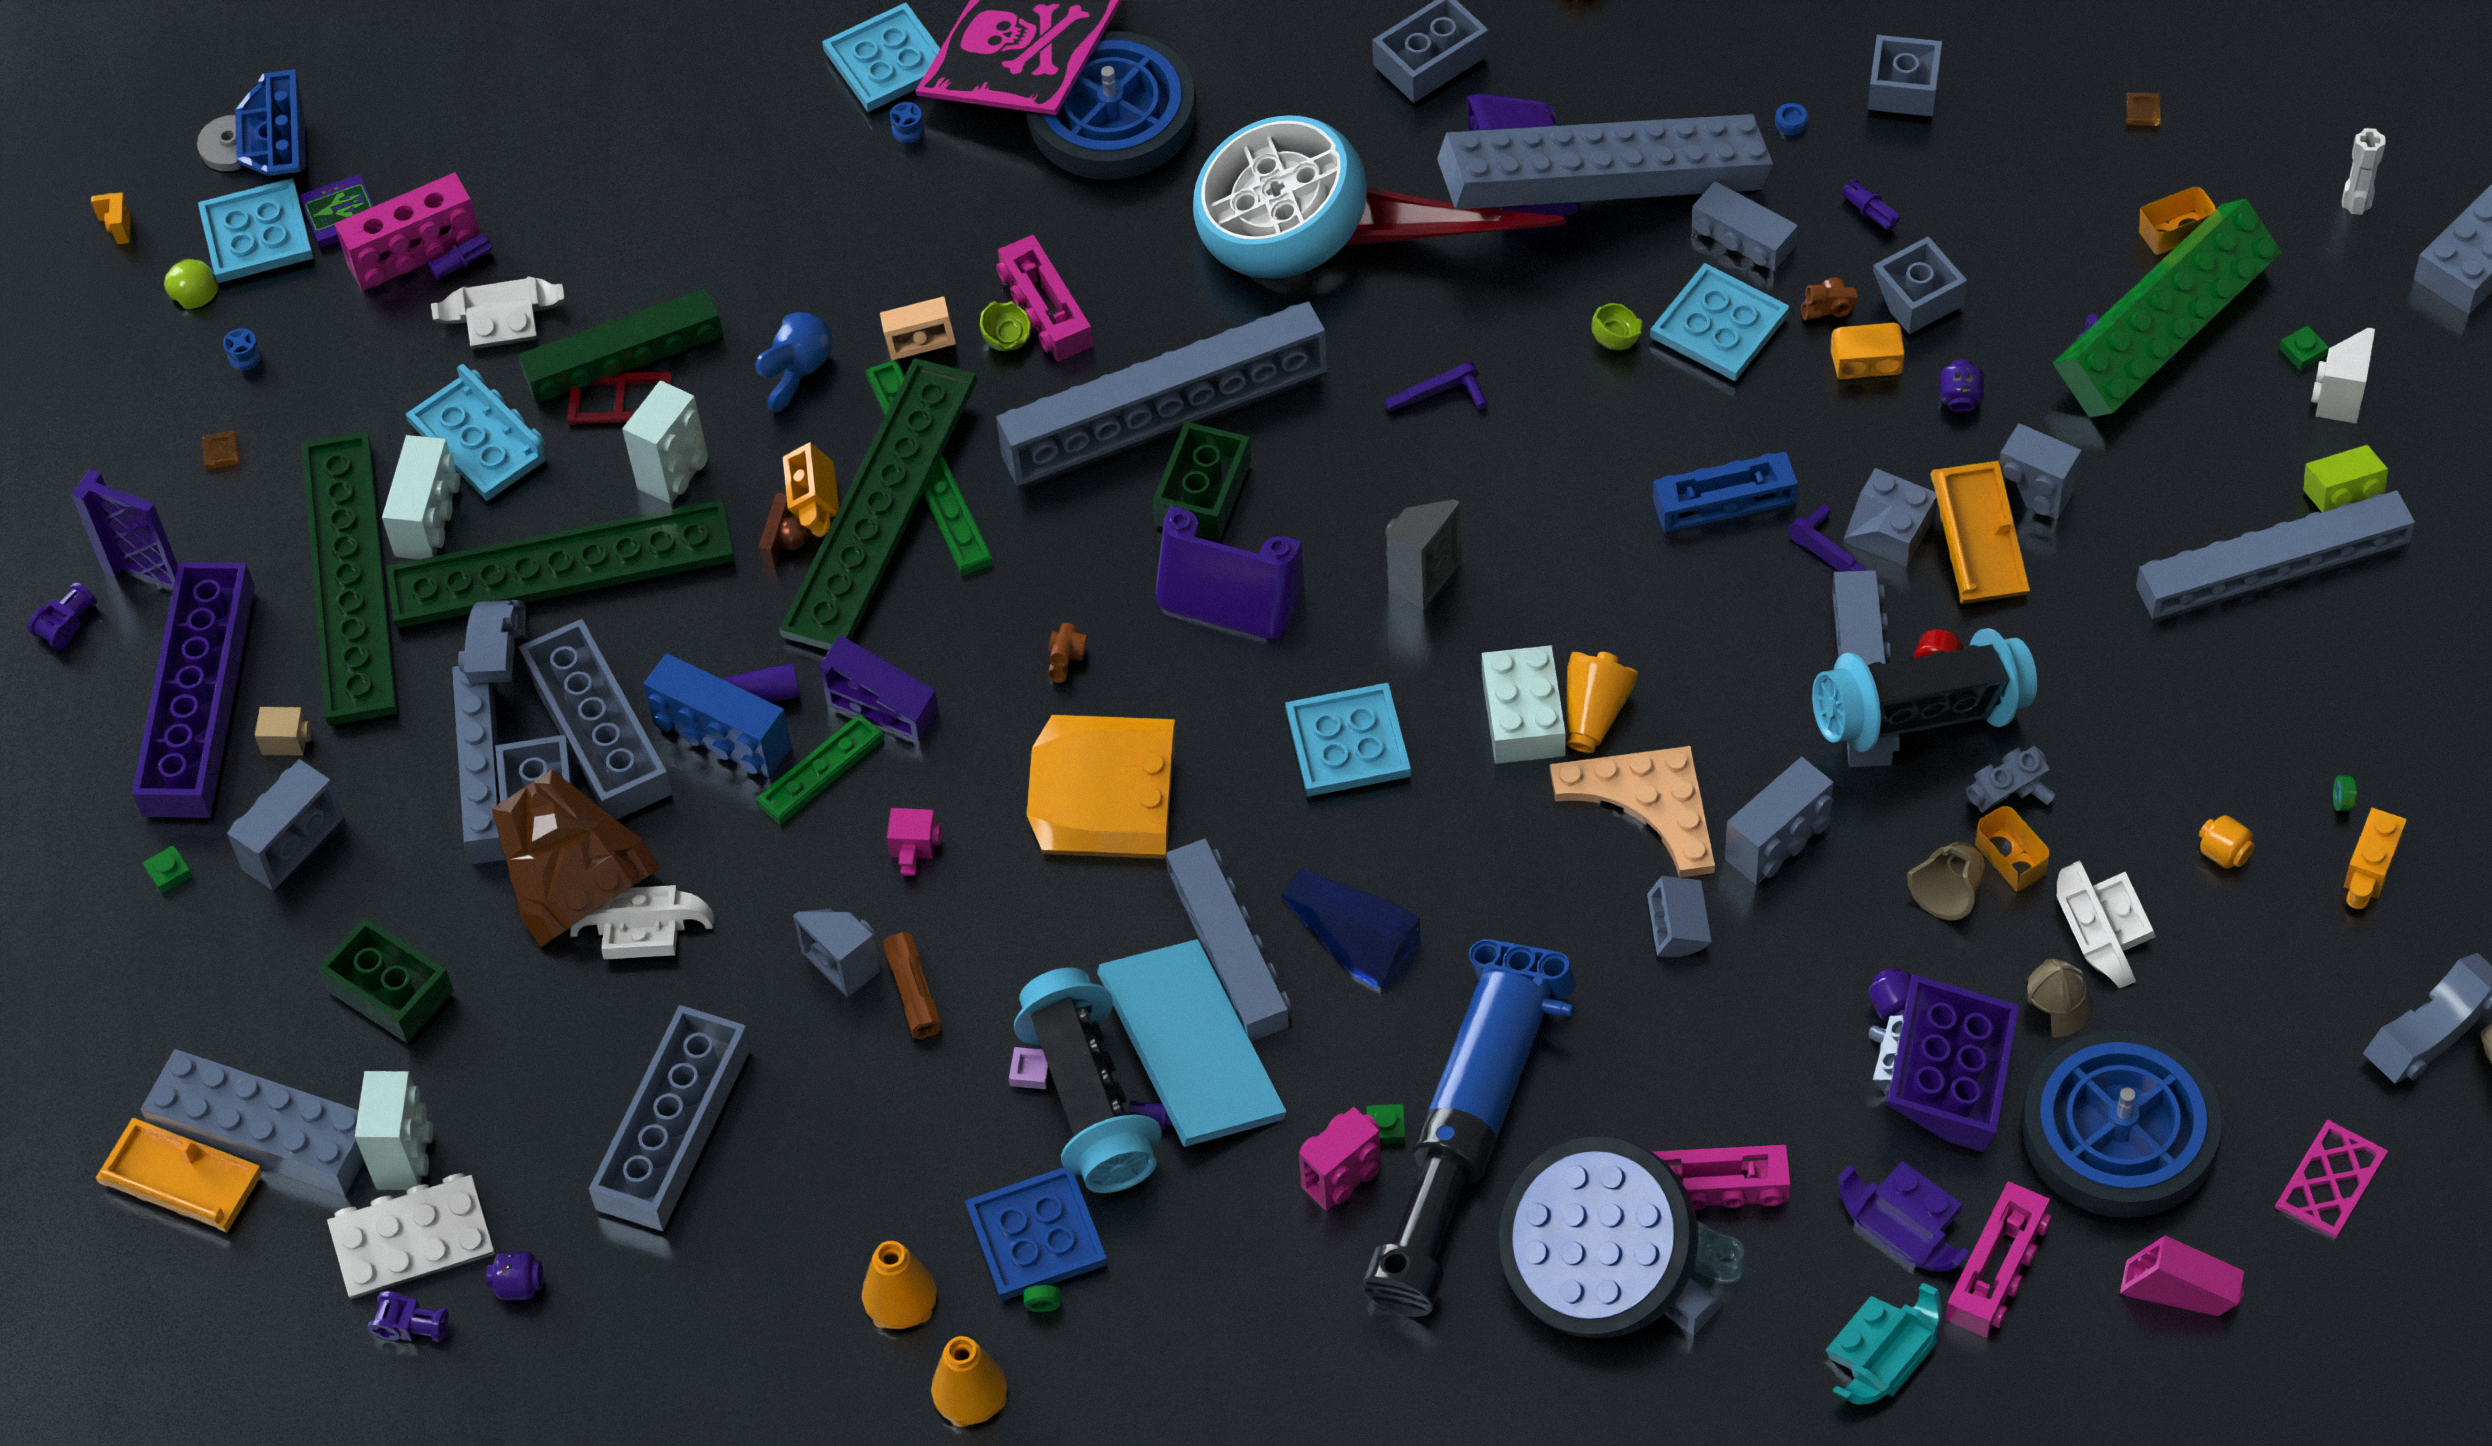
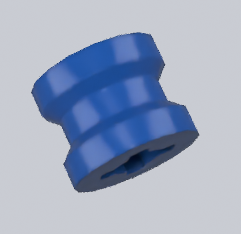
(906, 122)
(242, 349)

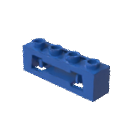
(1725, 491)

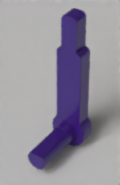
(1461, 375)
(1804, 533)

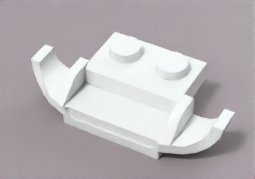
(499, 311)
(2104, 920)
(645, 921)

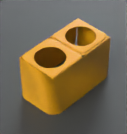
(2154, 218)
(1867, 350)
(2008, 824)

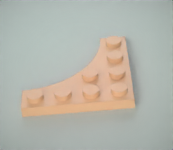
(1653, 788)

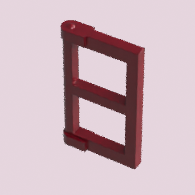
(622, 380)

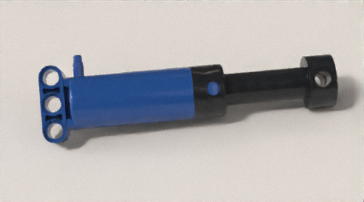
(1468, 1112)

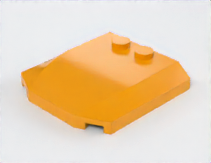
(1102, 786)

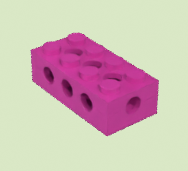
(407, 231)

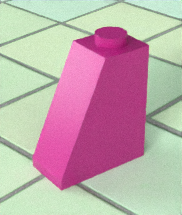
(2182, 1278)

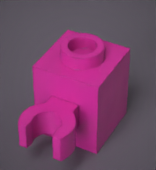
(912, 836)

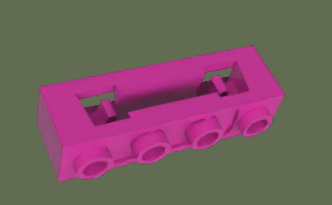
(1070, 329)
(1716, 1175)
(1975, 1310)

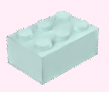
(665, 442)
(420, 497)
(1523, 704)
(393, 1130)

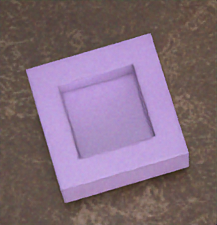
(1029, 1068)

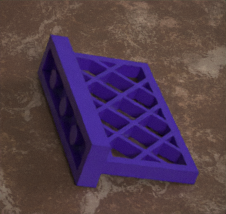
(123, 533)

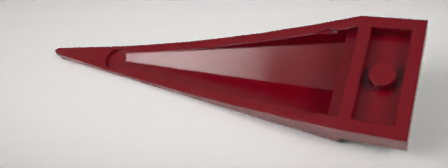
(1405, 217)

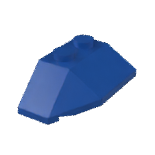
(272, 126)

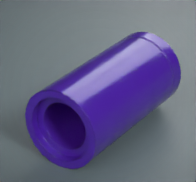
(770, 684)

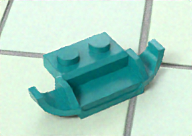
(1885, 1345)

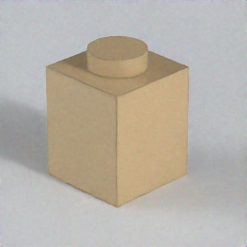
(282, 731)

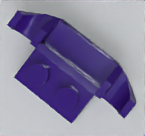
(1904, 1216)

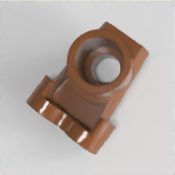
(1828, 299)
(1065, 646)

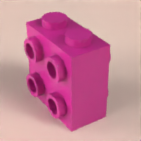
(1340, 1158)

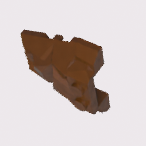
(565, 855)

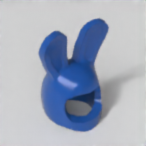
(798, 351)

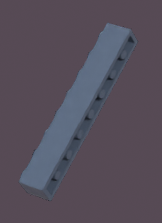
(2274, 554)

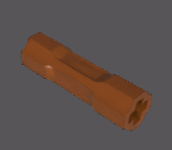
(917, 1001)

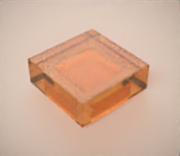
(2143, 109)
(220, 449)

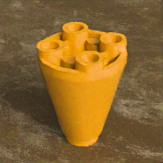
(1594, 697)
(897, 1288)
(968, 1383)

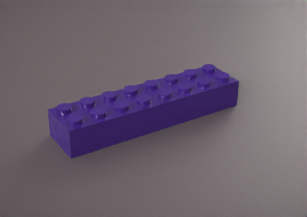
(193, 690)

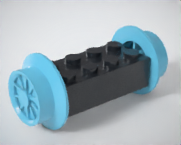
(1924, 692)
(1064, 1018)

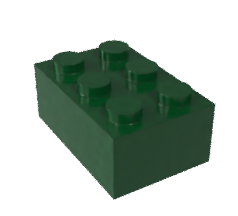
(1204, 477)
(385, 979)

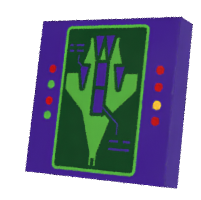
(332, 204)

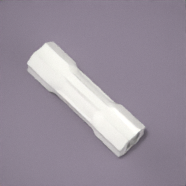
(2366, 156)

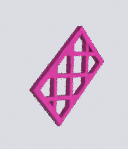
(2345, 1205)

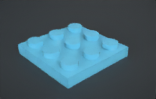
(883, 56)
(255, 230)
(1719, 321)
(1347, 739)

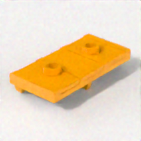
(1980, 532)
(179, 1174)

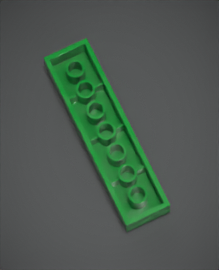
(2167, 308)

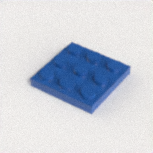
(1036, 1232)

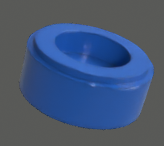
(1791, 119)

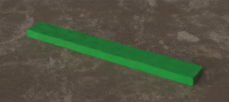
(941, 491)

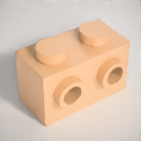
(917, 328)

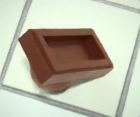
(780, 531)

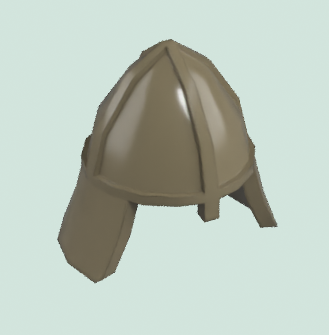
(1948, 881)
(2062, 992)

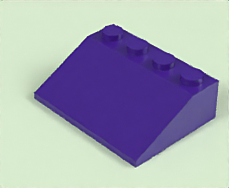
(1952, 1061)

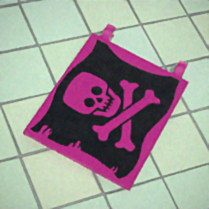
(1017, 52)

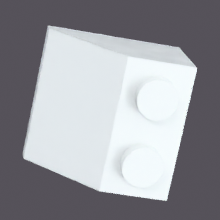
(2343, 378)

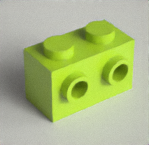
(2345, 478)

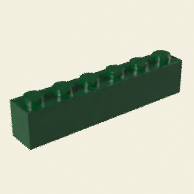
(621, 345)

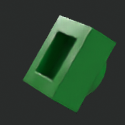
(2303, 348)
(167, 869)
(1391, 1122)

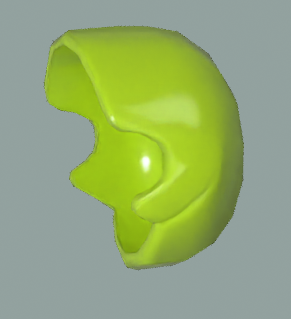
(191, 283)
(1005, 326)
(1615, 326)

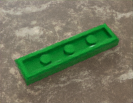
(819, 769)

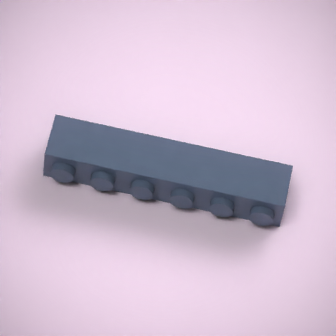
(1861, 632)
(477, 766)
(1227, 939)

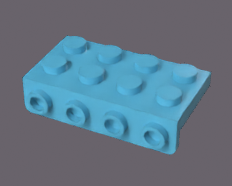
(484, 435)

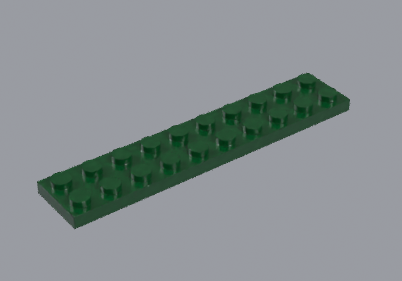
(878, 504)
(560, 563)
(348, 579)

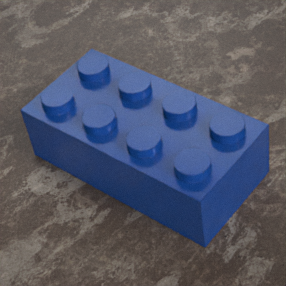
(717, 716)

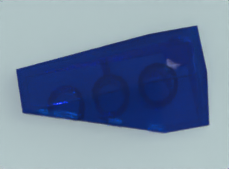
(1357, 926)

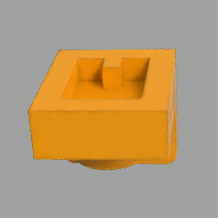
(116, 214)

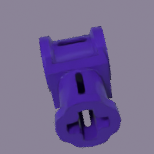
(61, 617)
(402, 1318)

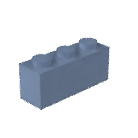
(1744, 226)

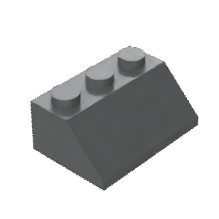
(1423, 550)

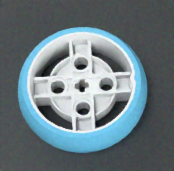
(1287, 187)

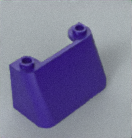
(1506, 112)
(1228, 583)

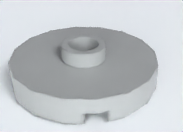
(218, 144)

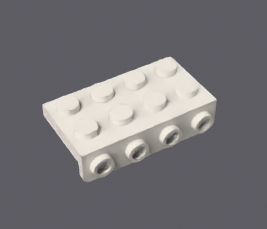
(410, 1235)

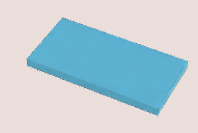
(1191, 1042)

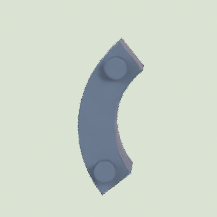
(491, 640)
(2418, 1037)

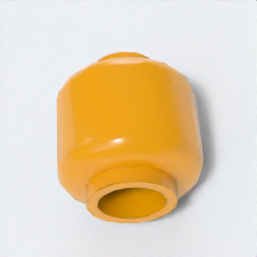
(2226, 842)

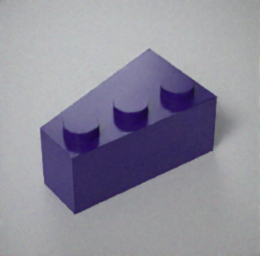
(879, 691)

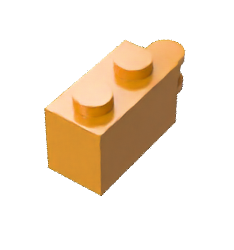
(811, 488)
(2373, 857)

